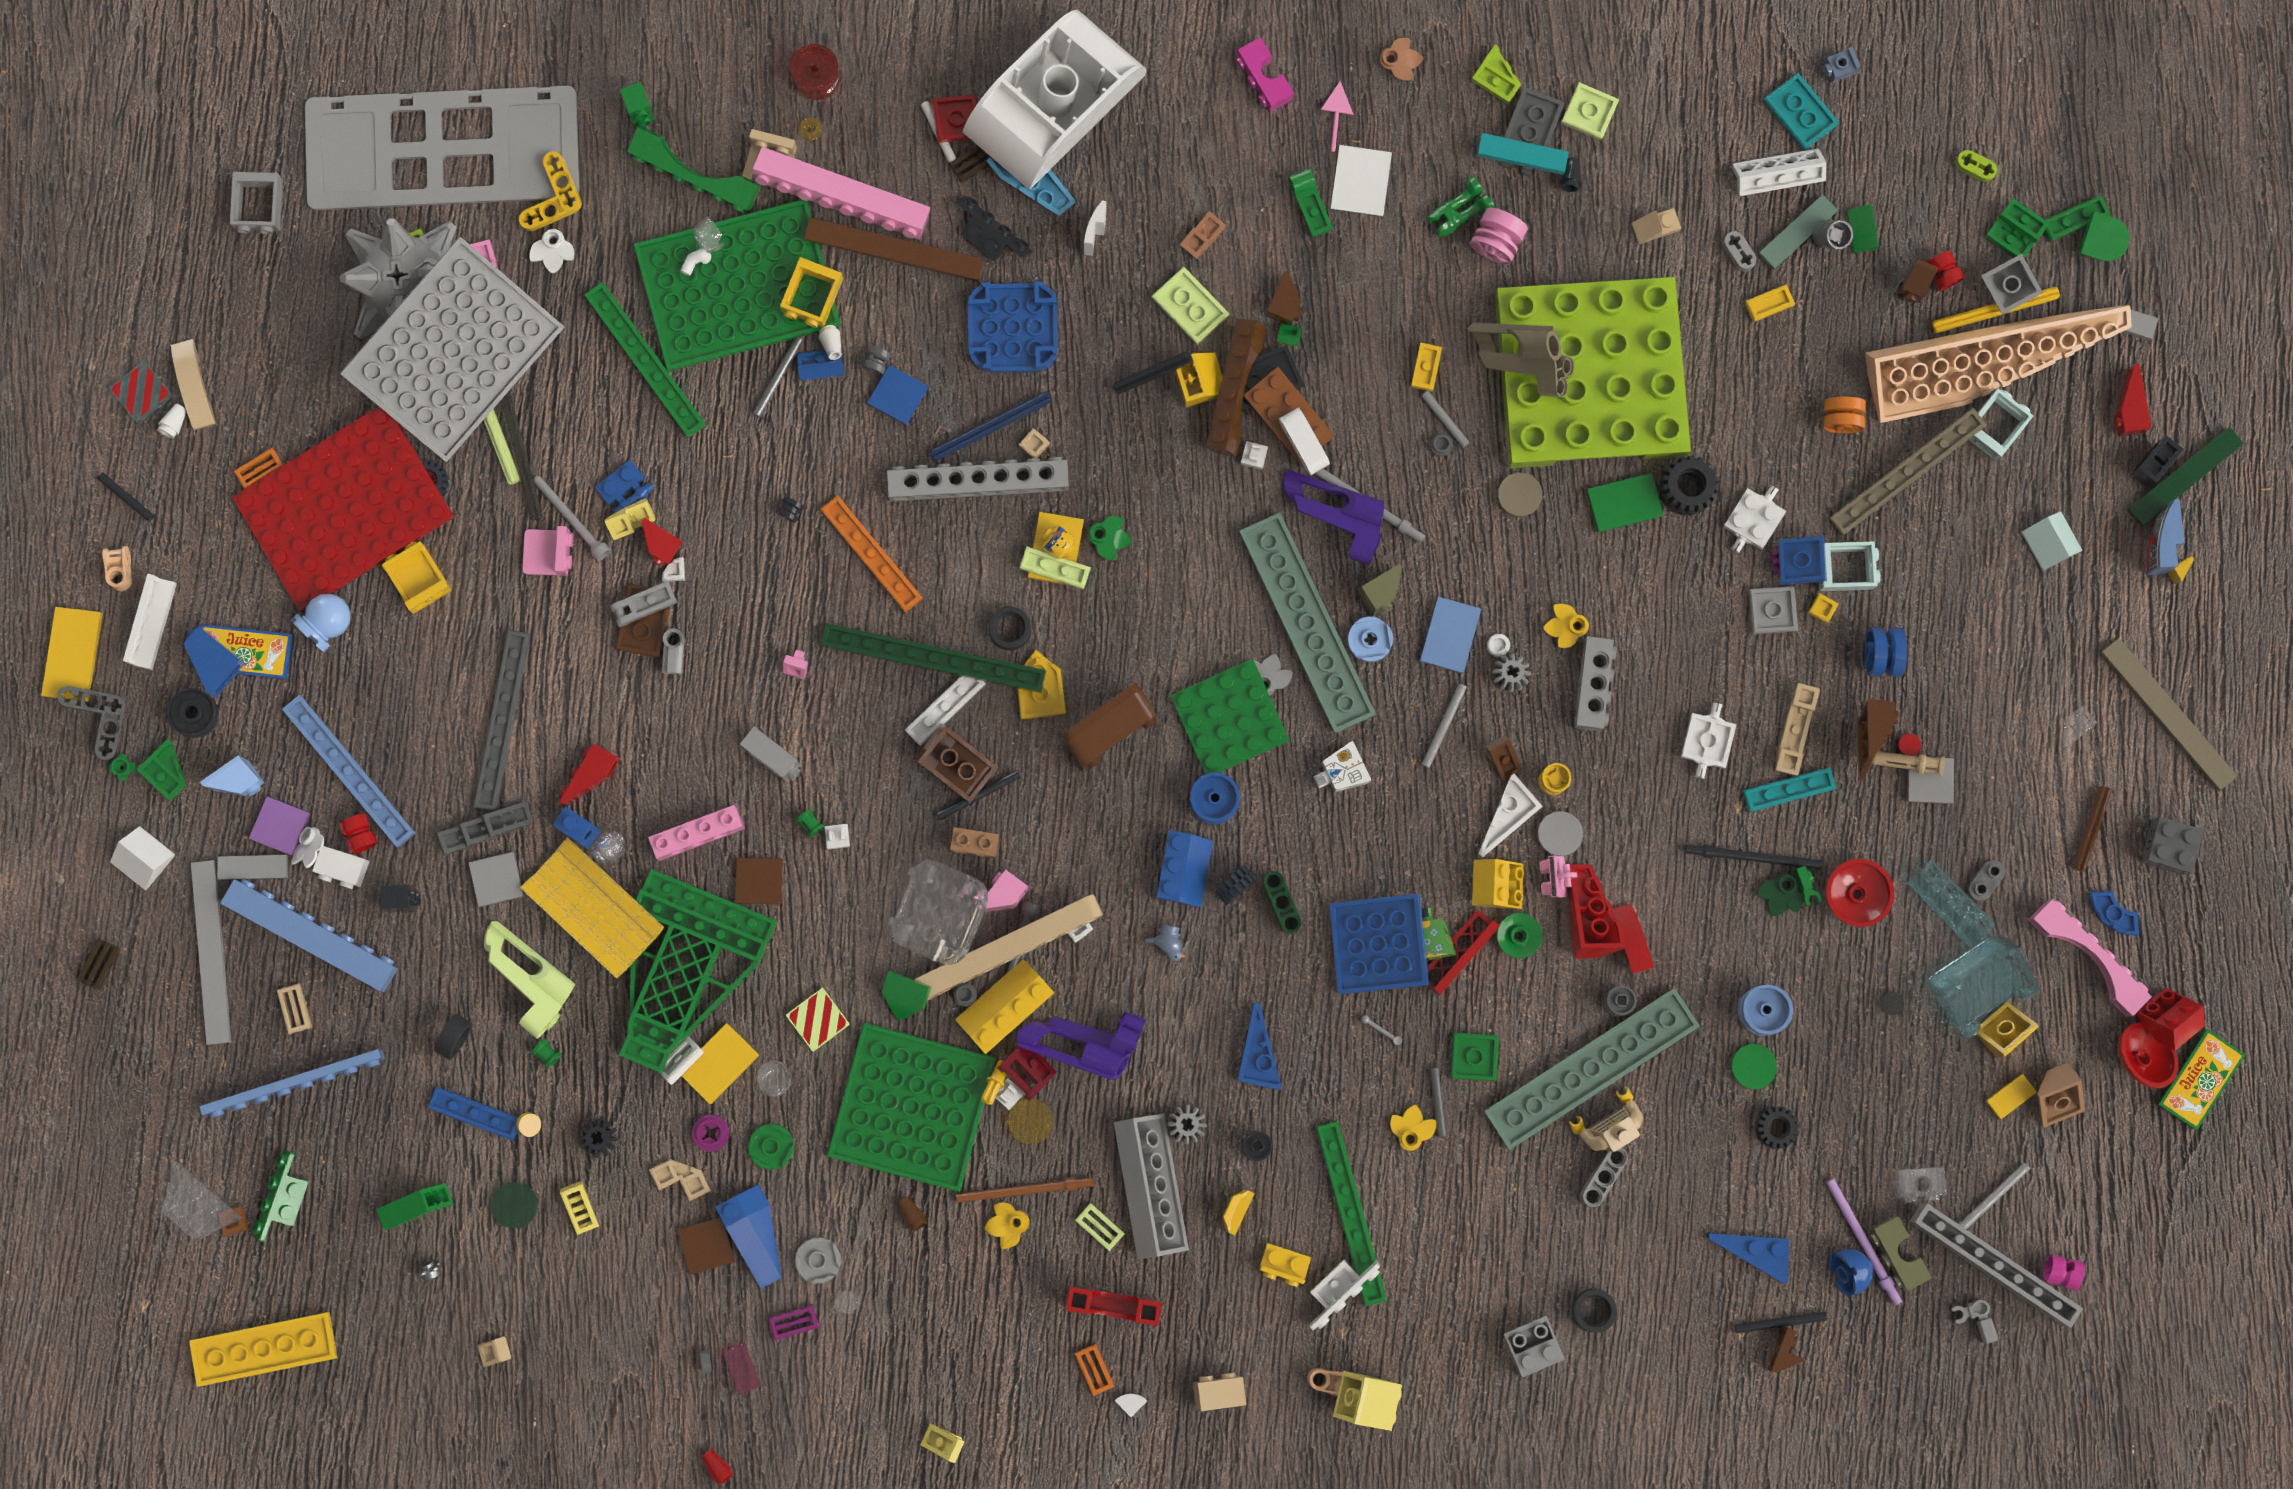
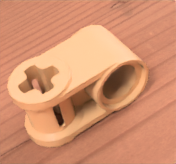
(117, 563)
(1331, 1380)

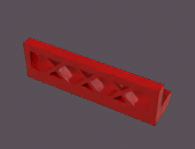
(1468, 953)

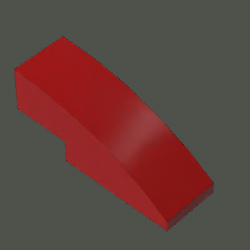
(1636, 948)

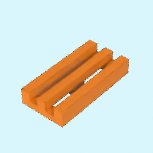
(271, 452)
(1086, 1351)

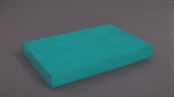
(1801, 111)

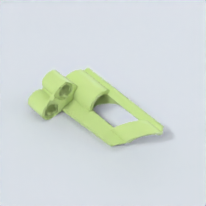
(545, 989)

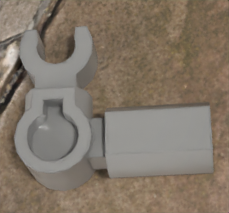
(1980, 1309)

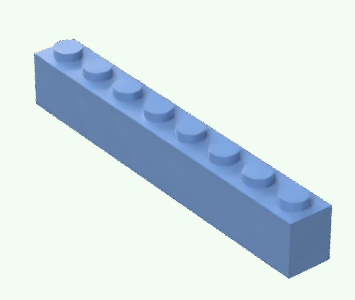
(309, 935)

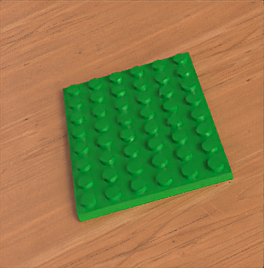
(738, 294)

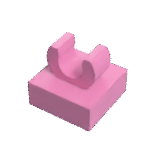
(795, 665)

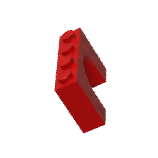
(1114, 1305)

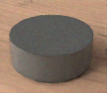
(705, 1362)

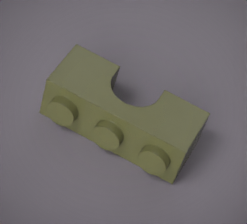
(1887, 1237)

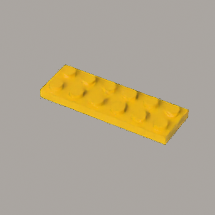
(263, 1349)

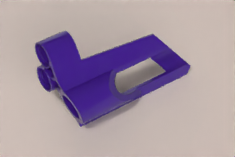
(1359, 515)
(1104, 1053)

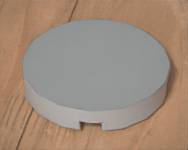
(1560, 833)
(818, 1260)

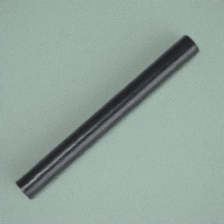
(985, 791)
(1781, 1322)

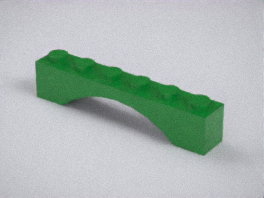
(653, 148)

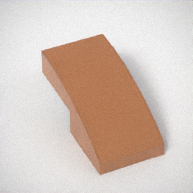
(1203, 235)

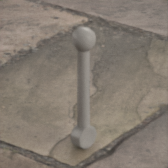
(1366, 1020)

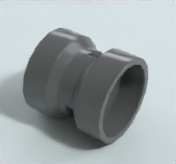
(876, 360)

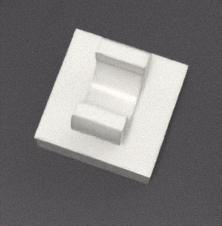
(1254, 455)
(837, 836)
(1009, 1094)

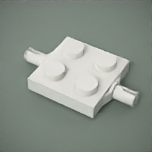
(1754, 519)
(1708, 740)

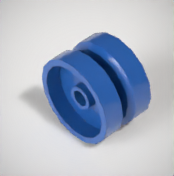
(1885, 652)
(1217, 785)

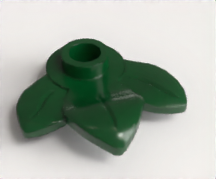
(1780, 898)

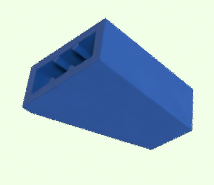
(212, 660)

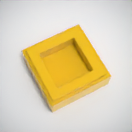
(1822, 608)

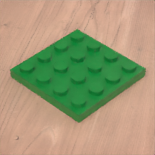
(1230, 718)

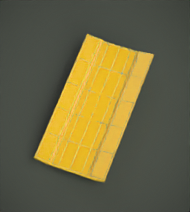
(592, 908)

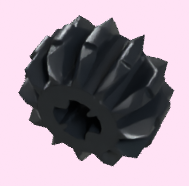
(590, 1140)

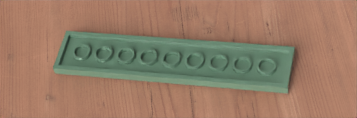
(1307, 623)
(1591, 1069)

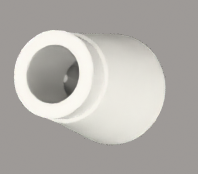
(831, 341)
(172, 421)

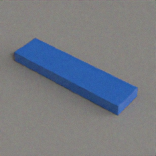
(474, 1113)

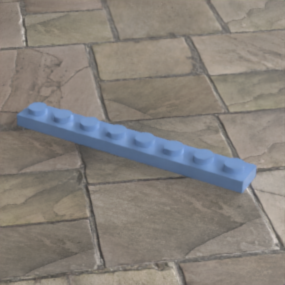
(348, 771)
(283, 1086)

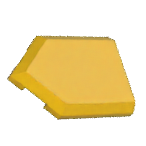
(1051, 700)

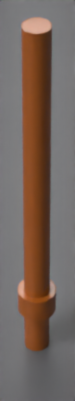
(1069, 1184)

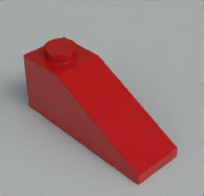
(2132, 410)

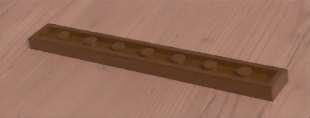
(893, 249)

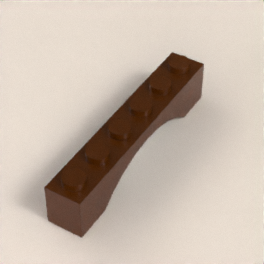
(1226, 421)

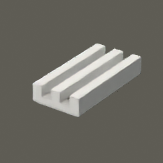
(682, 1062)

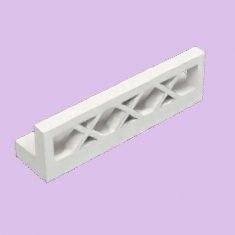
(1781, 174)
(149, 622)

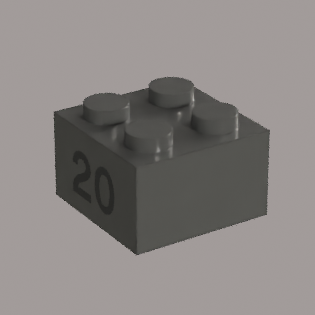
(2172, 846)

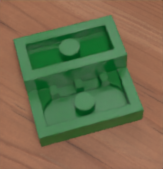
(2016, 229)

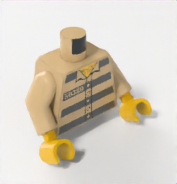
(1615, 1129)

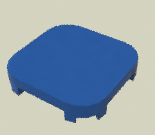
(1012, 327)

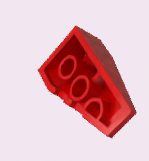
(1593, 923)

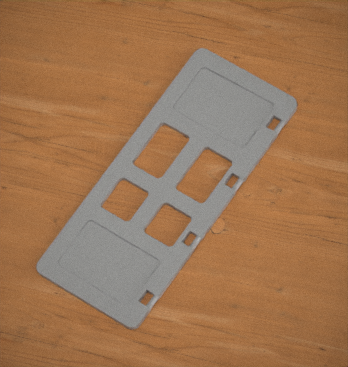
(354, 153)

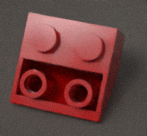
(2172, 1018)

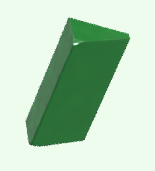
(1864, 229)

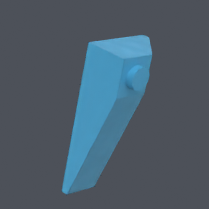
(1047, 191)

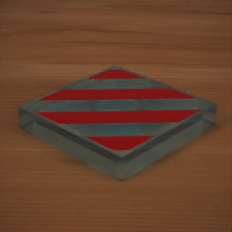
(141, 392)

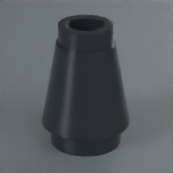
(1572, 177)

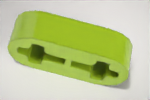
(1976, 166)

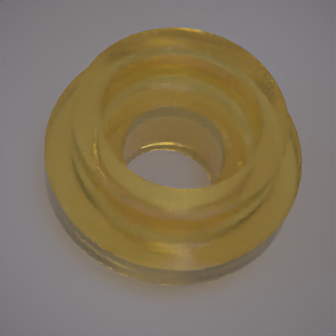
(810, 122)

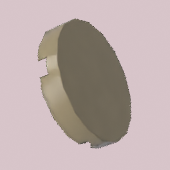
(1519, 494)

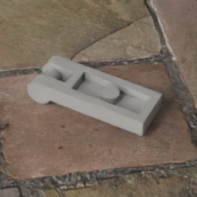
(644, 603)

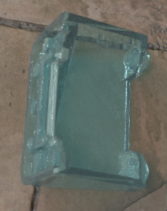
(1982, 982)

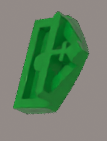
(905, 995)

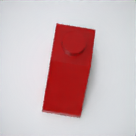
(659, 543)

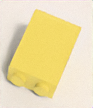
(1367, 1401)

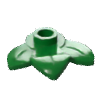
(1112, 538)

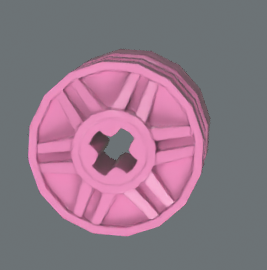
(1498, 236)

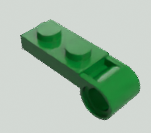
(1310, 203)

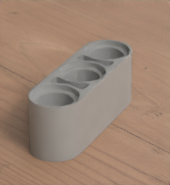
(1593, 1182)

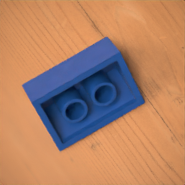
(1184, 869)

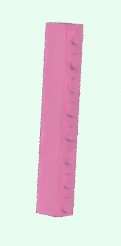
(840, 193)

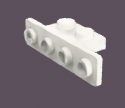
(1338, 1287)

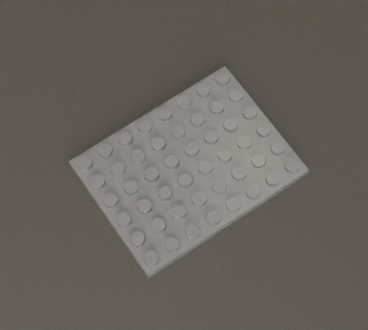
(452, 349)

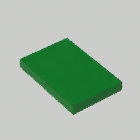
(1624, 502)

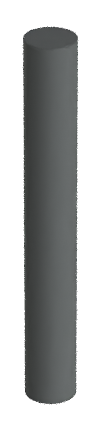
(1438, 1102)

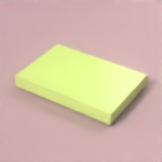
(1190, 305)

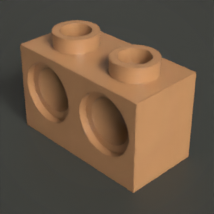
(974, 843)

